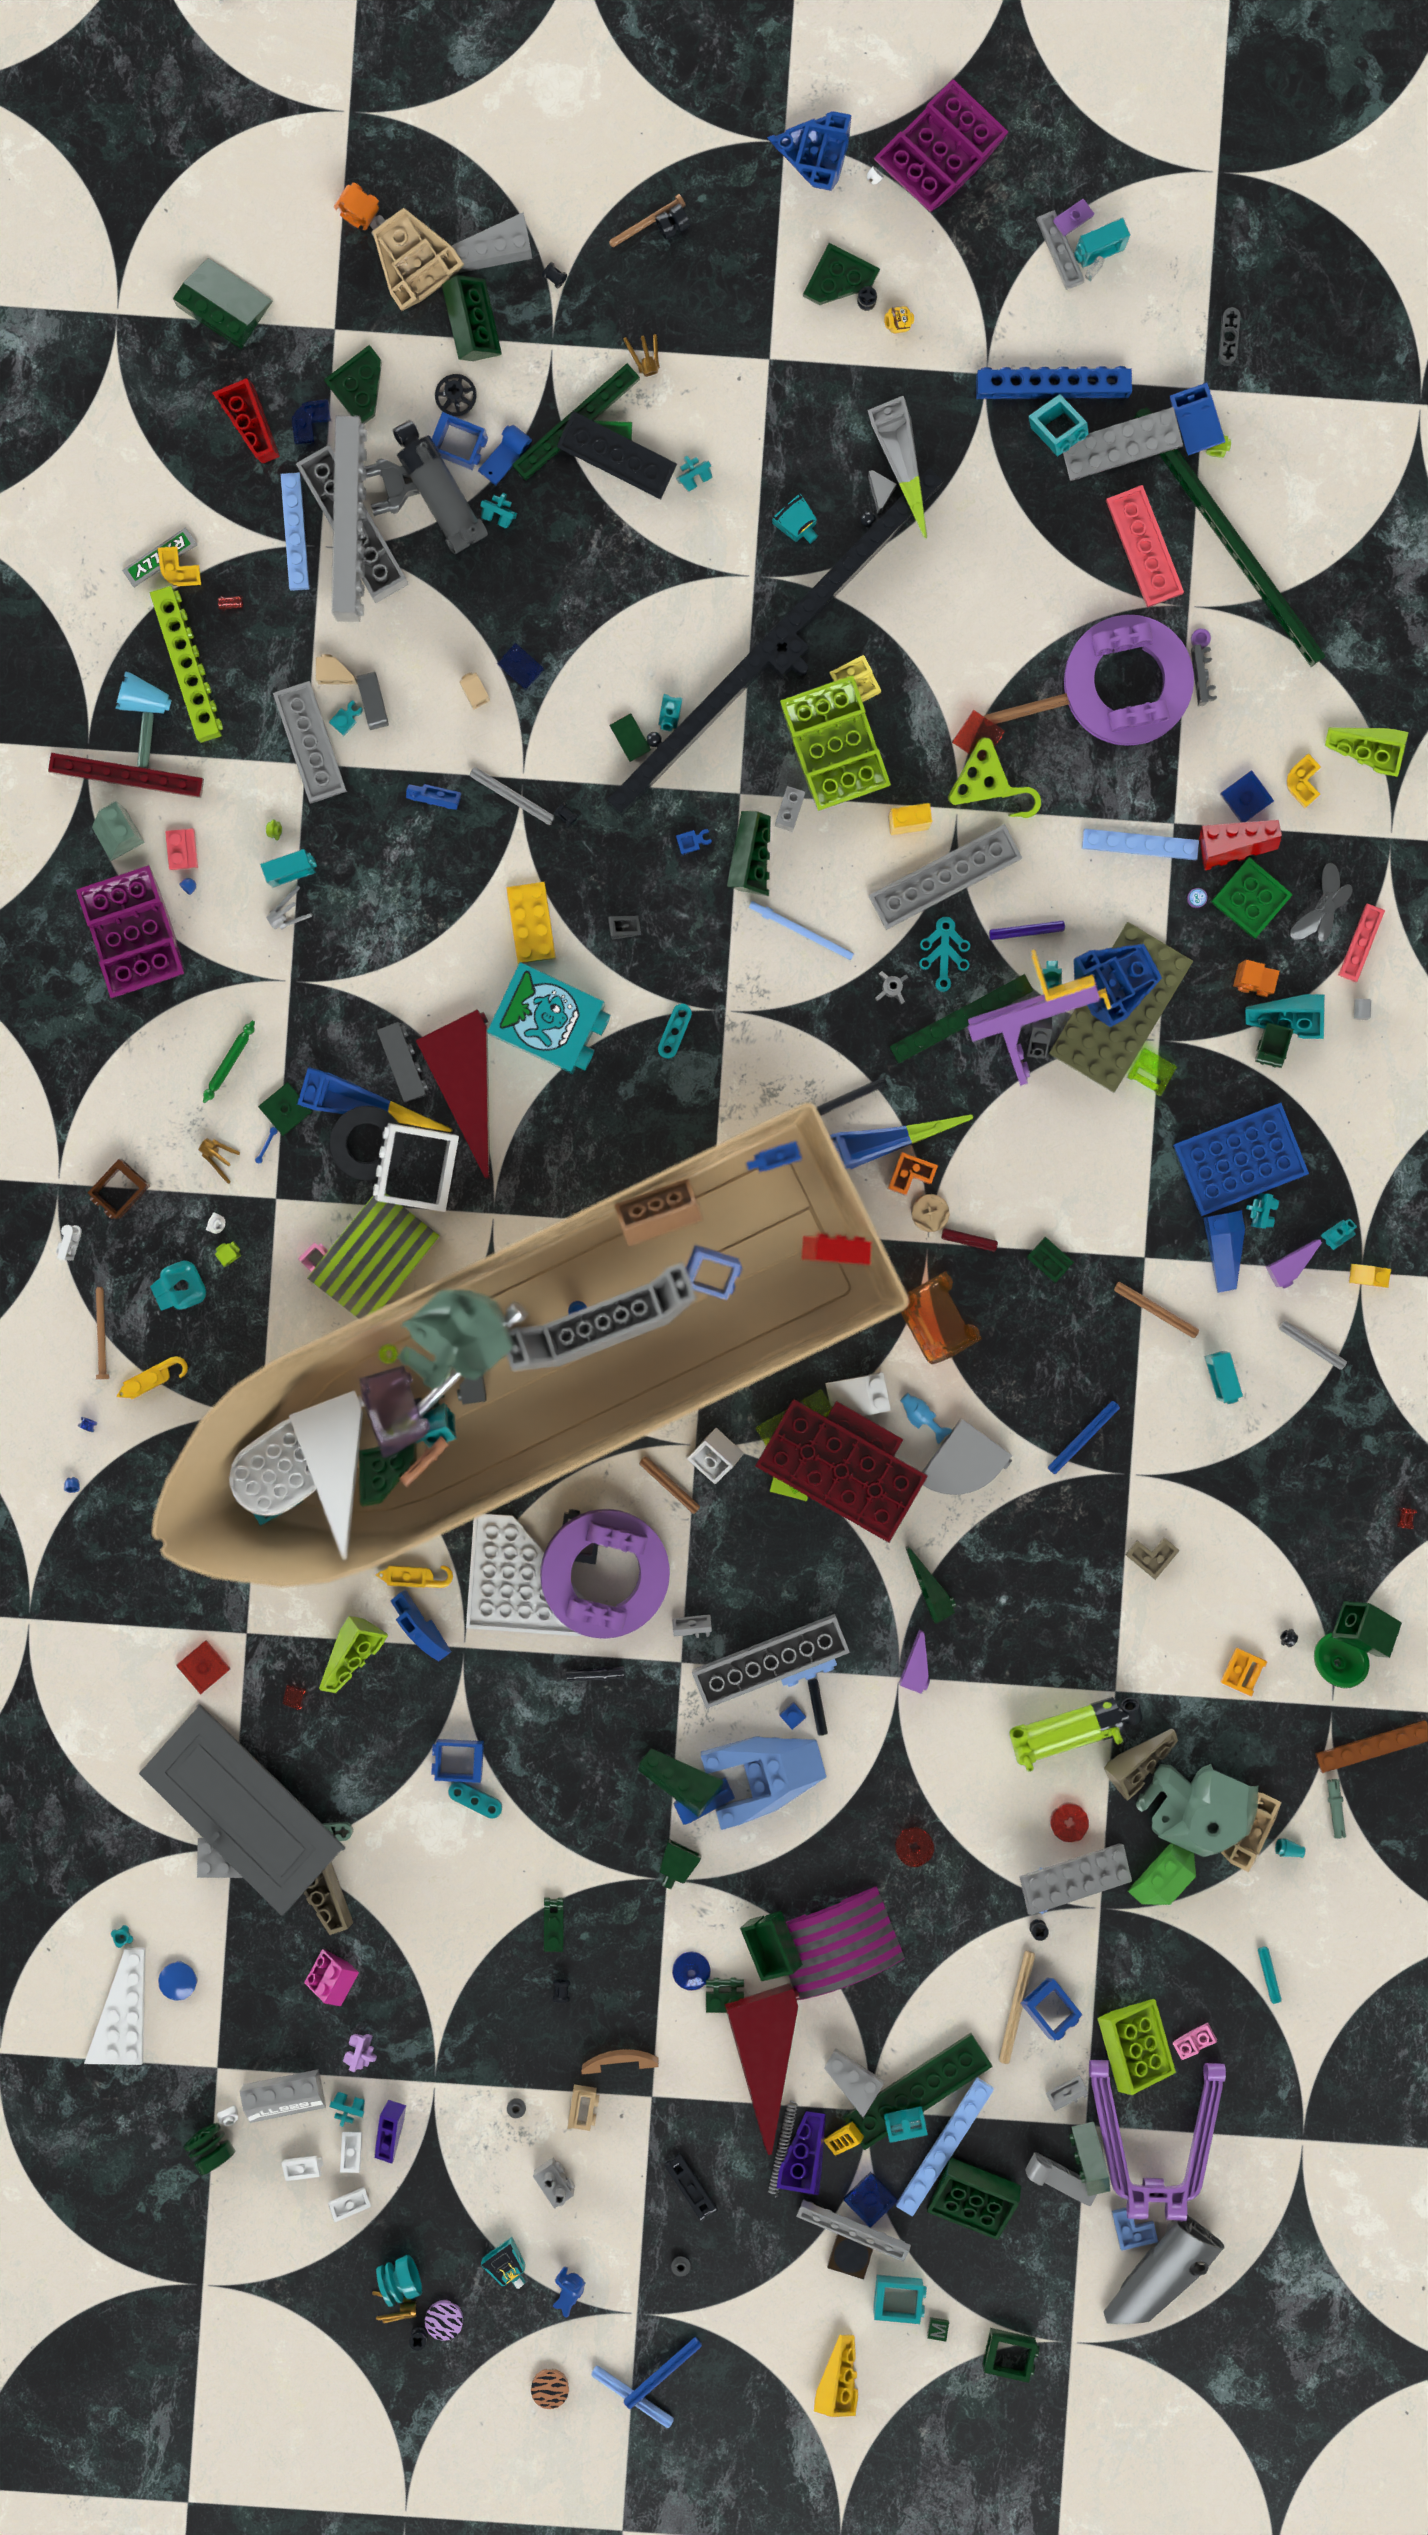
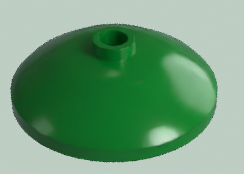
(1351, 1661)

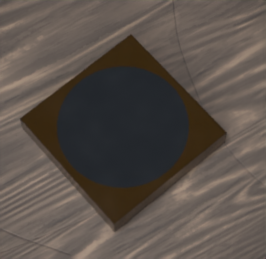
(849, 2257)

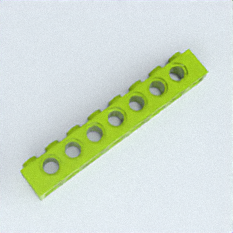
(161, 600)

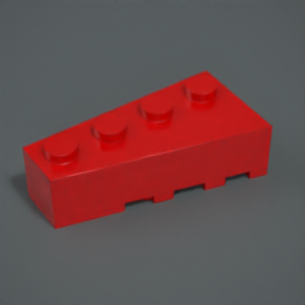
(247, 415)

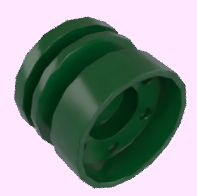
(207, 2146)

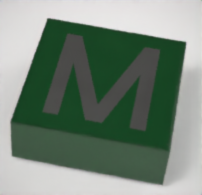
(938, 2329)

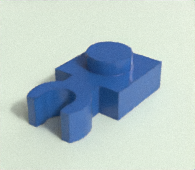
(689, 841)

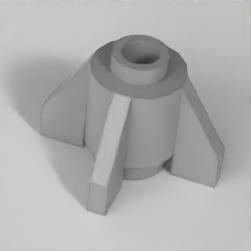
(892, 992)

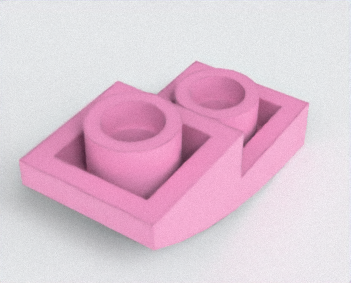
(1194, 2041)

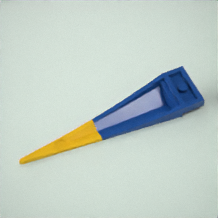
(335, 1095)

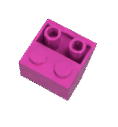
(331, 1978)

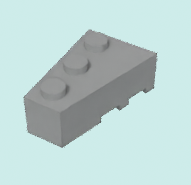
(854, 2080)

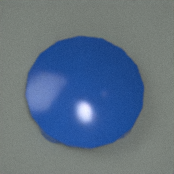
(177, 1981)

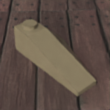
(1132, 1766)

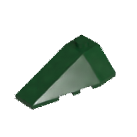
(936, 1598)

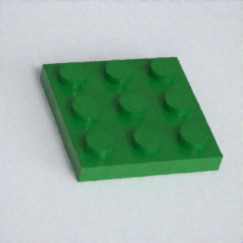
(1251, 898)

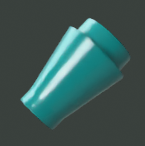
(1287, 1848)

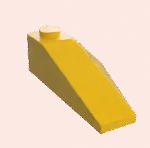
(836, 2390)

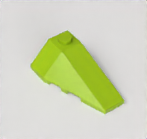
(1375, 747)
(352, 1647)

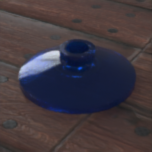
(695, 1962)

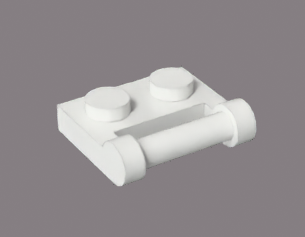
(70, 1241)

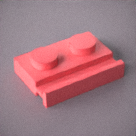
(181, 849)

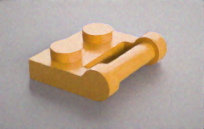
(1238, 1669)

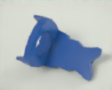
(572, 2289)

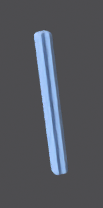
(623, 2390)

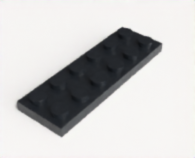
(616, 455)

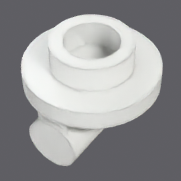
(216, 1223)
(228, 2116)

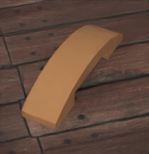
(595, 2064)

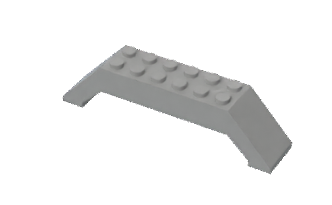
(603, 1323)

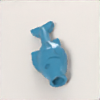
(920, 1413)

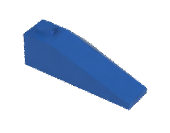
(1225, 1243)

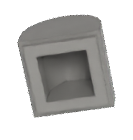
(1362, 1009)

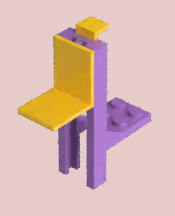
(1052, 1002)

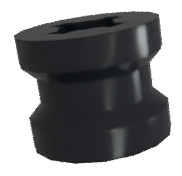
(867, 293)

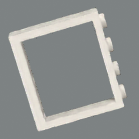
(446, 1174)

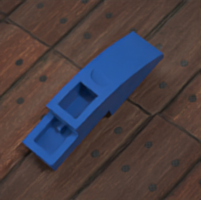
(422, 1633)

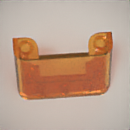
(936, 1320)

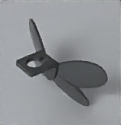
(1322, 916)

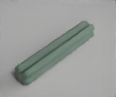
(145, 740)

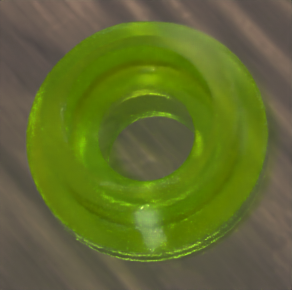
(383, 1354)

